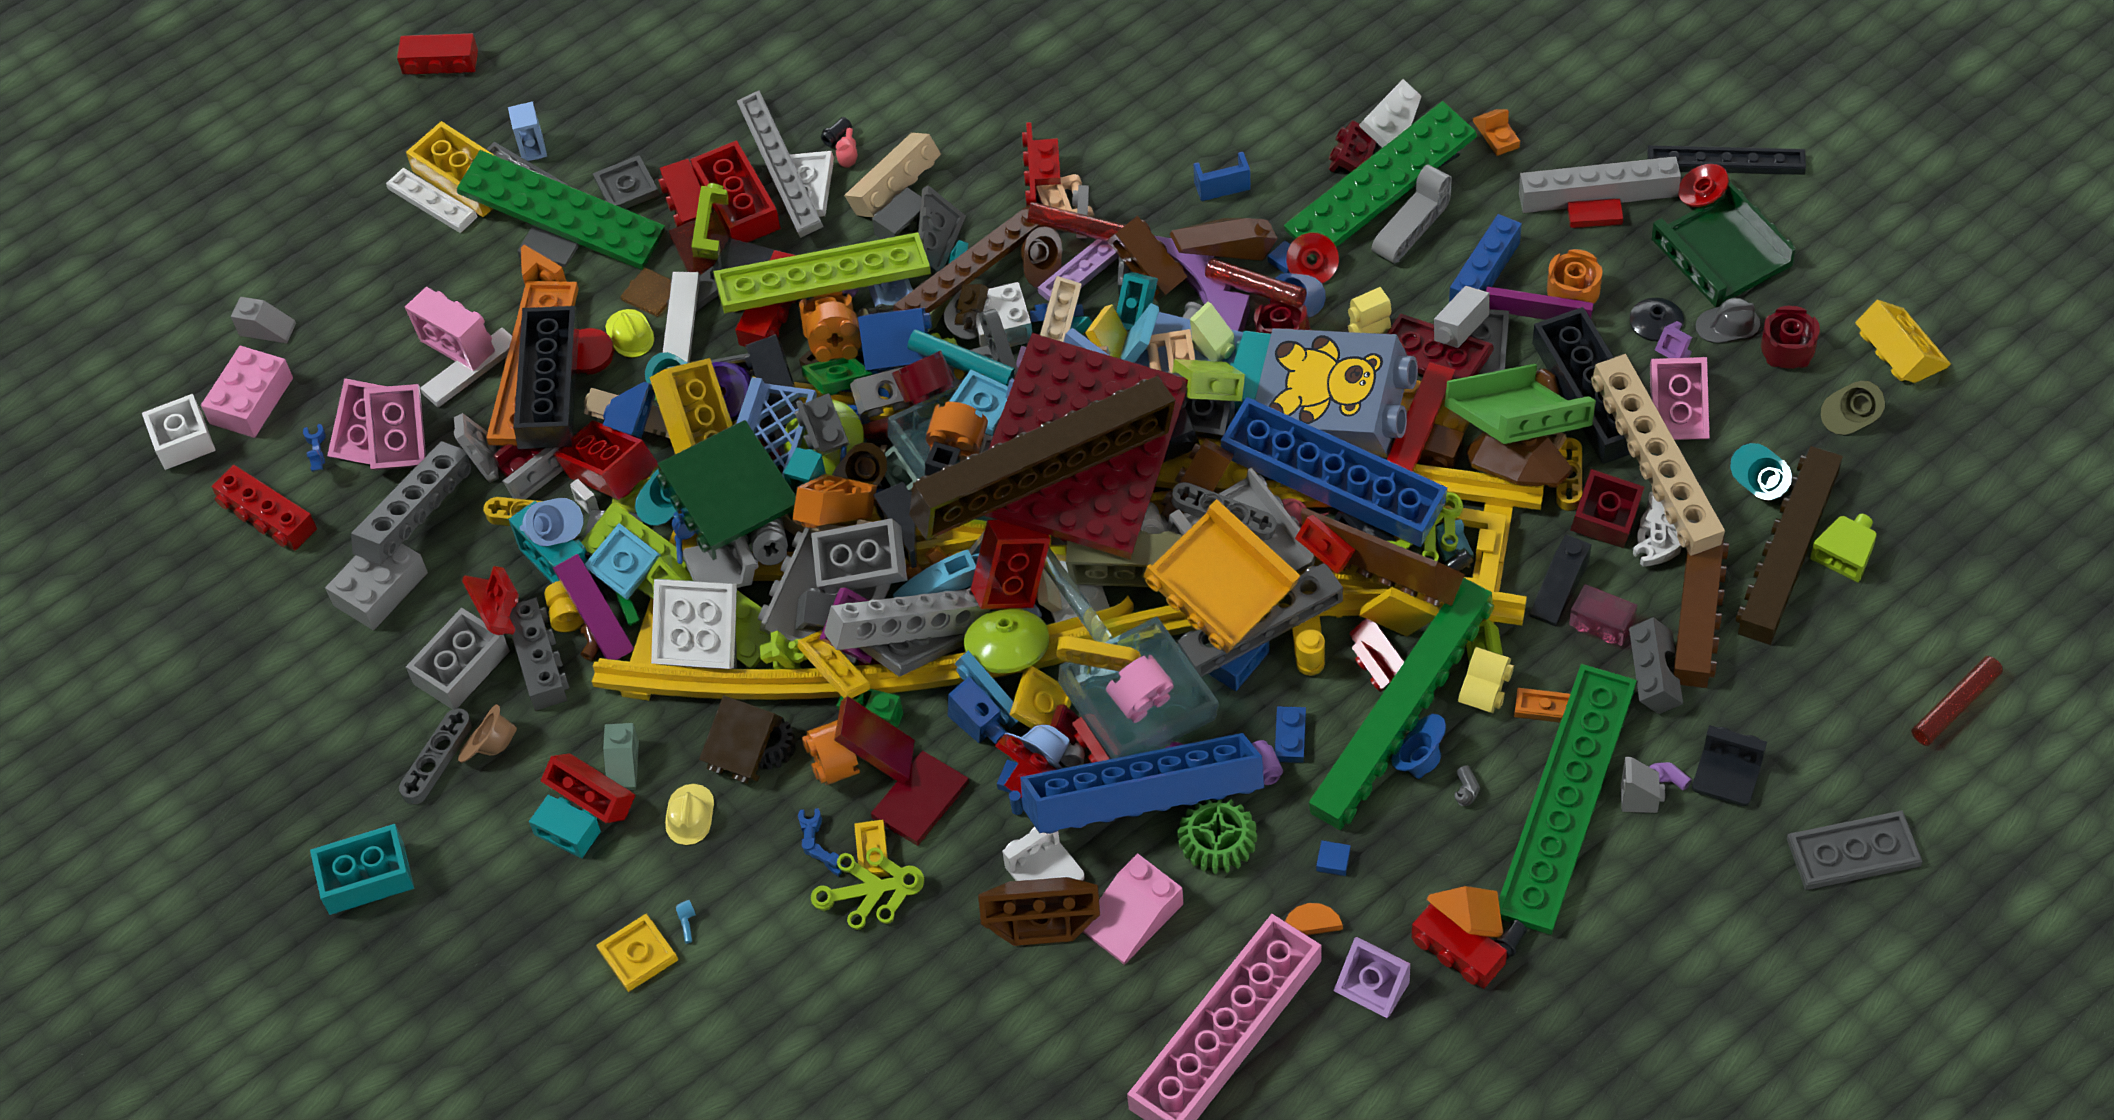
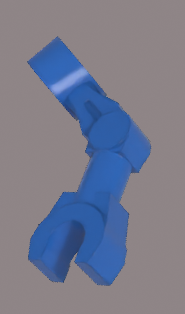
(316, 456)
(809, 846)

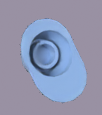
(552, 521)
(1047, 742)

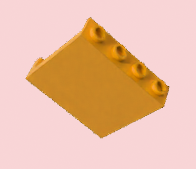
(1221, 577)

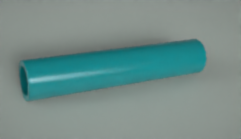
(960, 357)

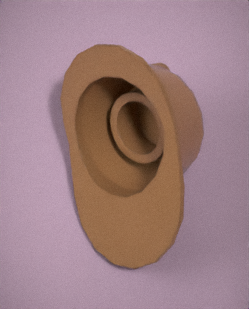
(490, 737)

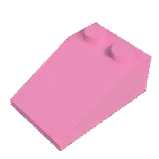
(1681, 396)
(349, 433)
(1134, 909)

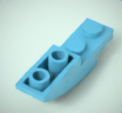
(946, 575)

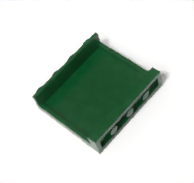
(1725, 246)
(726, 487)

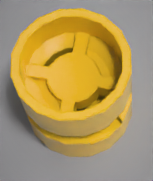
(562, 611)

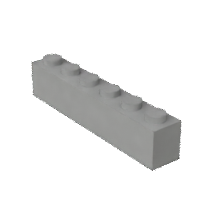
(1621, 181)

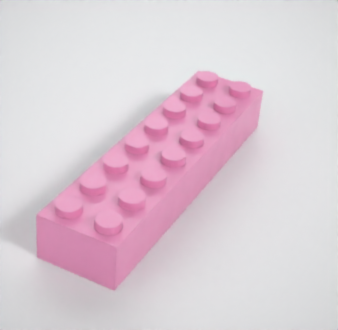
(1226, 1024)

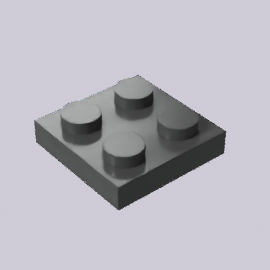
(626, 183)

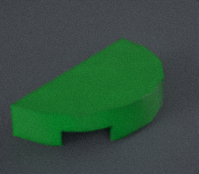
(628, 610)

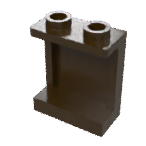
(738, 739)

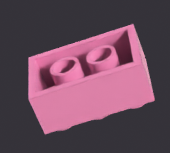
(450, 328)
(247, 391)
(394, 427)

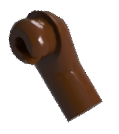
(1548, 380)
(591, 647)

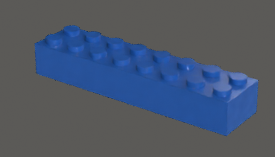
(1334, 471)
(1141, 783)

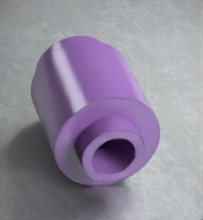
(1271, 766)

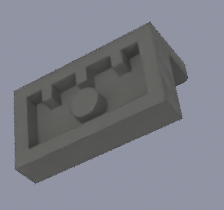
(822, 425)

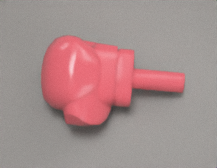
(846, 150)

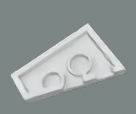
(1392, 114)

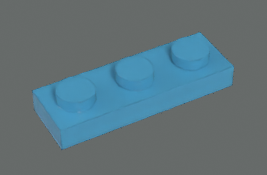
(967, 667)

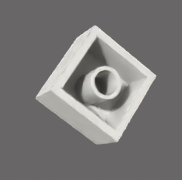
(178, 431)

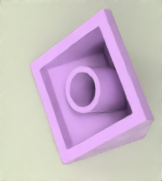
(1373, 977)

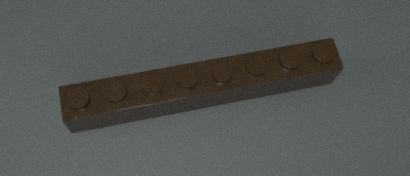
(1789, 546)

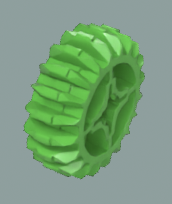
(1196, 830)

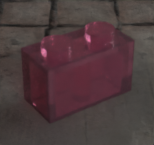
(1603, 615)

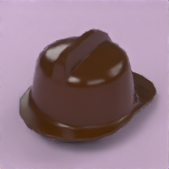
(1041, 255)

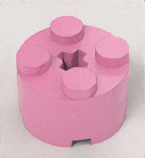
(1140, 688)

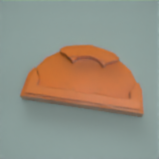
(1314, 919)

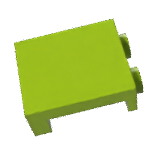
(701, 245)
(1210, 379)

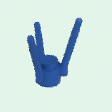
(681, 533)

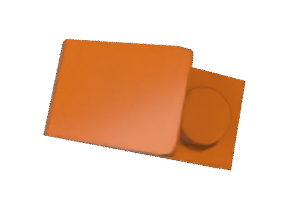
(1497, 131)
(539, 267)

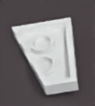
(815, 173)

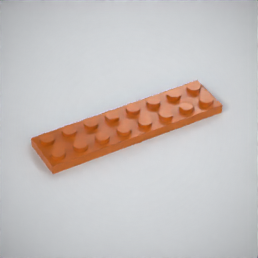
(534, 295)

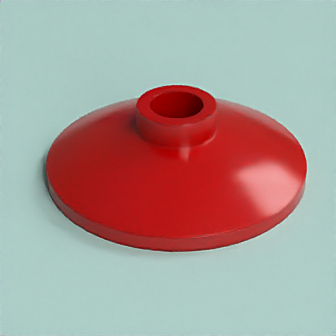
(1703, 185)
(1317, 245)

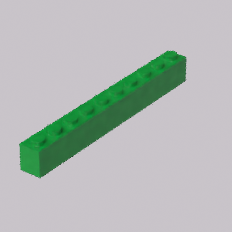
(1400, 705)

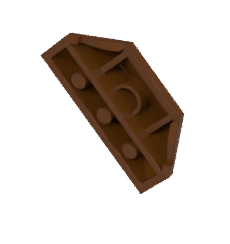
(1520, 462)
(1039, 910)

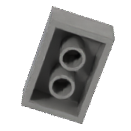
(859, 556)
(373, 590)
(457, 659)

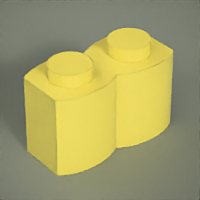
(1370, 313)
(1485, 680)

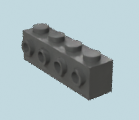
(536, 655)

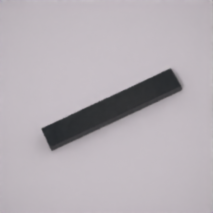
(1735, 158)

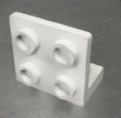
(1012, 312)

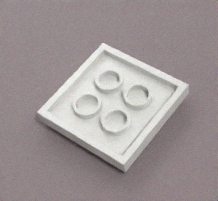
(694, 623)

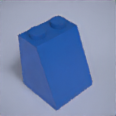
(887, 336)

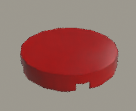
(594, 351)

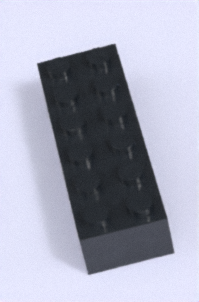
(1571, 350)
(546, 377)

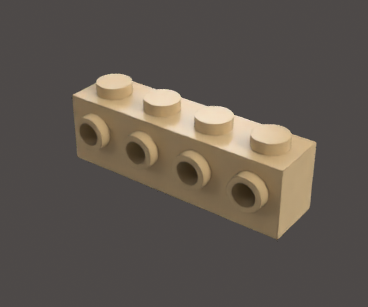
(893, 174)

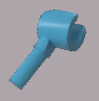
(684, 912)

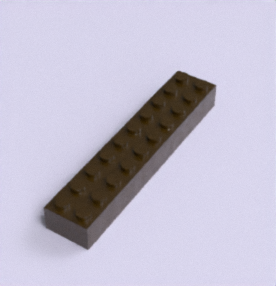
(1041, 457)

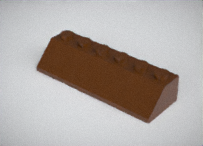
(1396, 564)

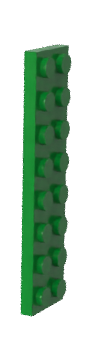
(1384, 176)
(561, 209)

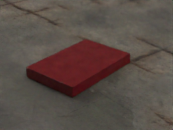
(874, 740)
(922, 800)

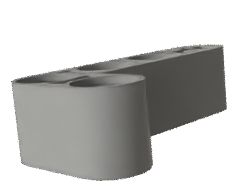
(1416, 216)

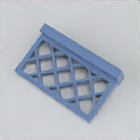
(754, 412)

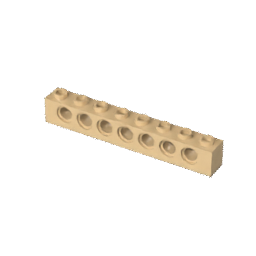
(1694, 536)

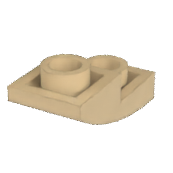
(1048, 594)

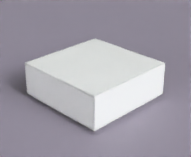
(584, 496)

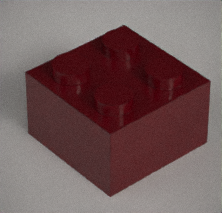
(1607, 508)

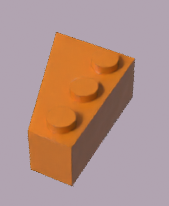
(833, 500)

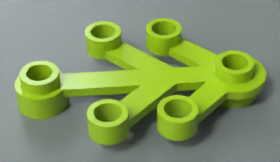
(1449, 529)
(872, 887)

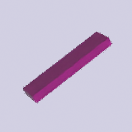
(1532, 304)
(593, 608)

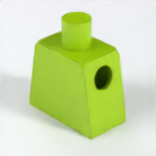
(1846, 546)

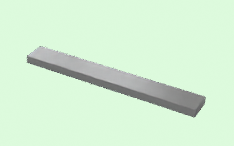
(780, 164)

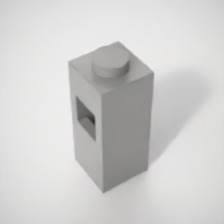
(1461, 316)

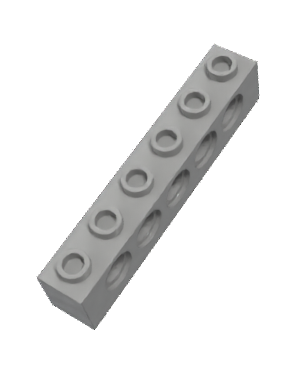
(866, 390)
(902, 619)

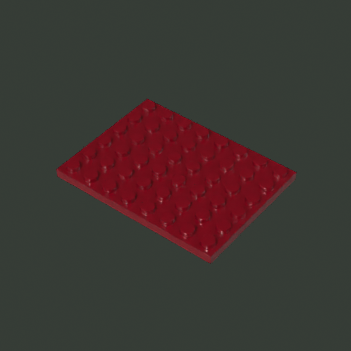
(1109, 500)

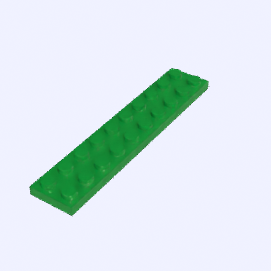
(1566, 798)

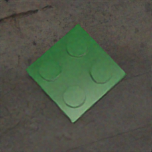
(834, 374)

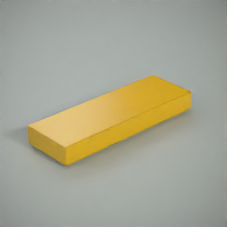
(833, 666)

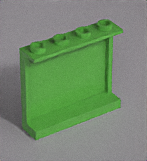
(1515, 406)

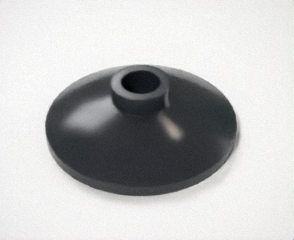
(1648, 324)

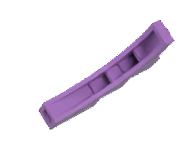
(1230, 305)

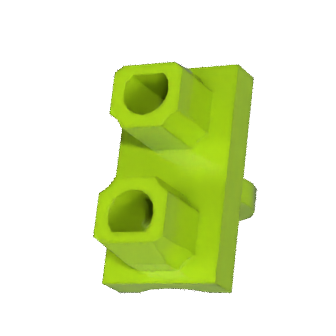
(782, 652)

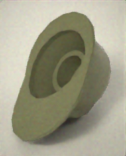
(1852, 407)

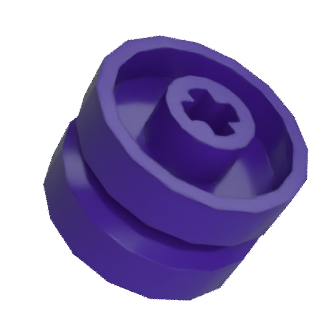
(736, 382)

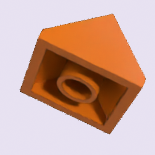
(1471, 909)

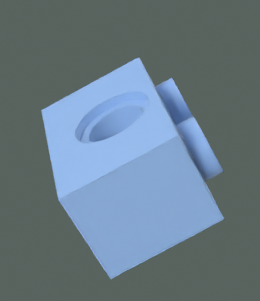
(527, 131)

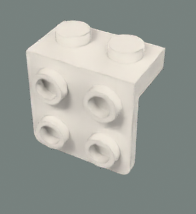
(1040, 858)

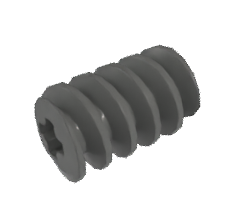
(770, 543)

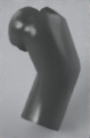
(1469, 789)

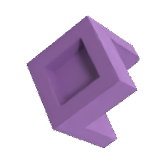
(1674, 342)

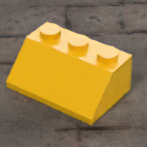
(1900, 342)

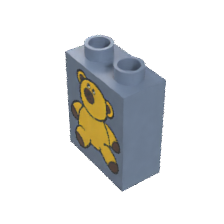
(1340, 384)

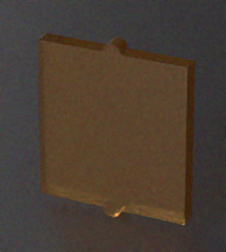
(648, 292)

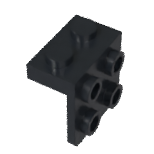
(1729, 766)

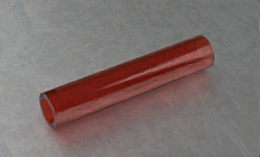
(1072, 222)
(1255, 283)
(1956, 700)

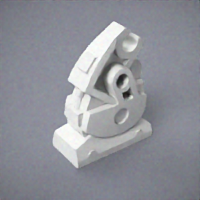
(1662, 539)

